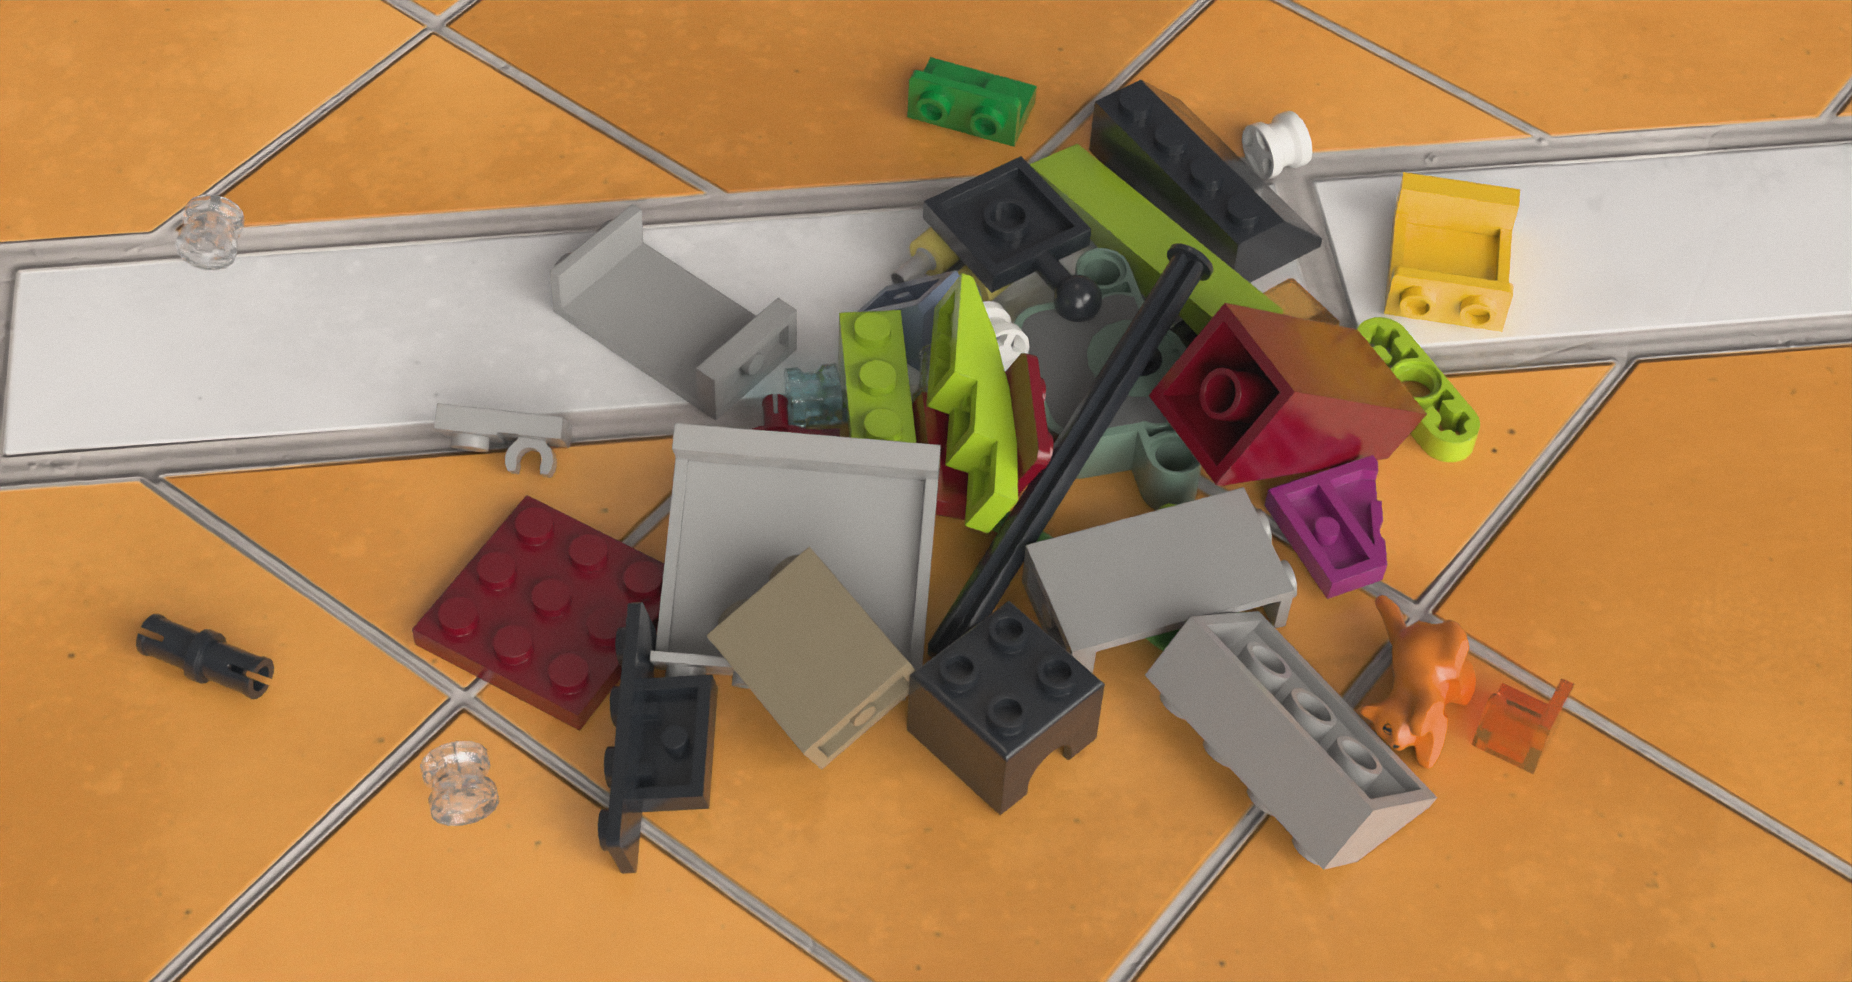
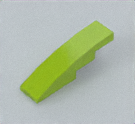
(973, 389)

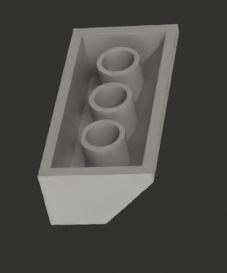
(1287, 737)

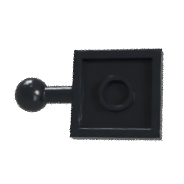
(1016, 226)

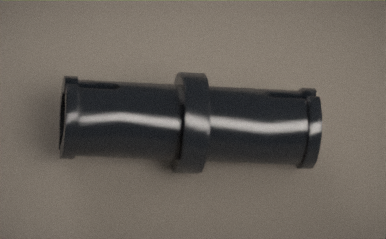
(205, 656)

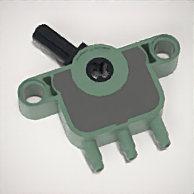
(1071, 359)

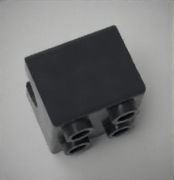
(1002, 705)

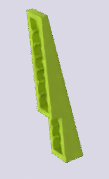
(1142, 233)

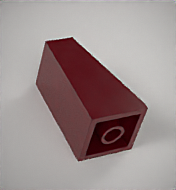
(1282, 397)

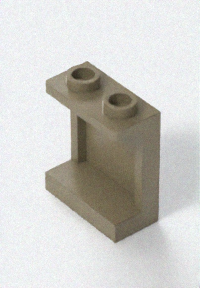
(813, 657)

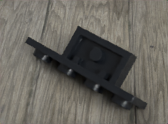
(660, 741)

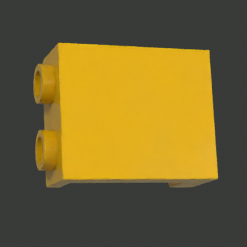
(1451, 252)

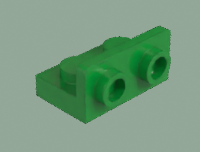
(970, 101)

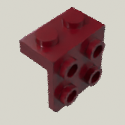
(1031, 430)

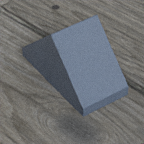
(917, 304)

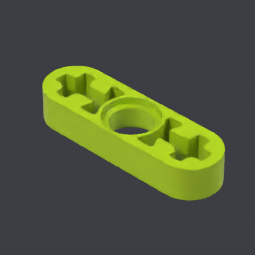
(1412, 364)

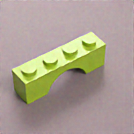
(875, 376)

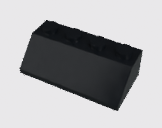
(1197, 180)

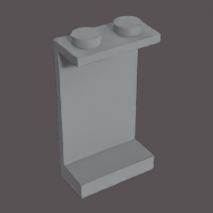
(669, 318)
(1155, 573)

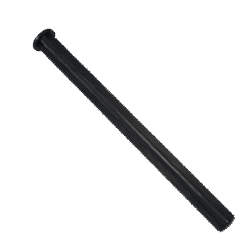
(1074, 445)

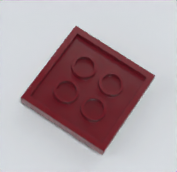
(543, 611)

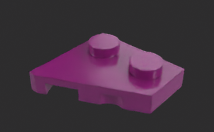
(1334, 525)

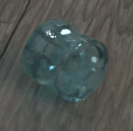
(814, 395)

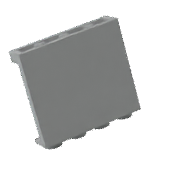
(767, 495)

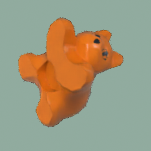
(1428, 675)

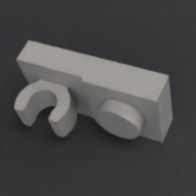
(475, 427)

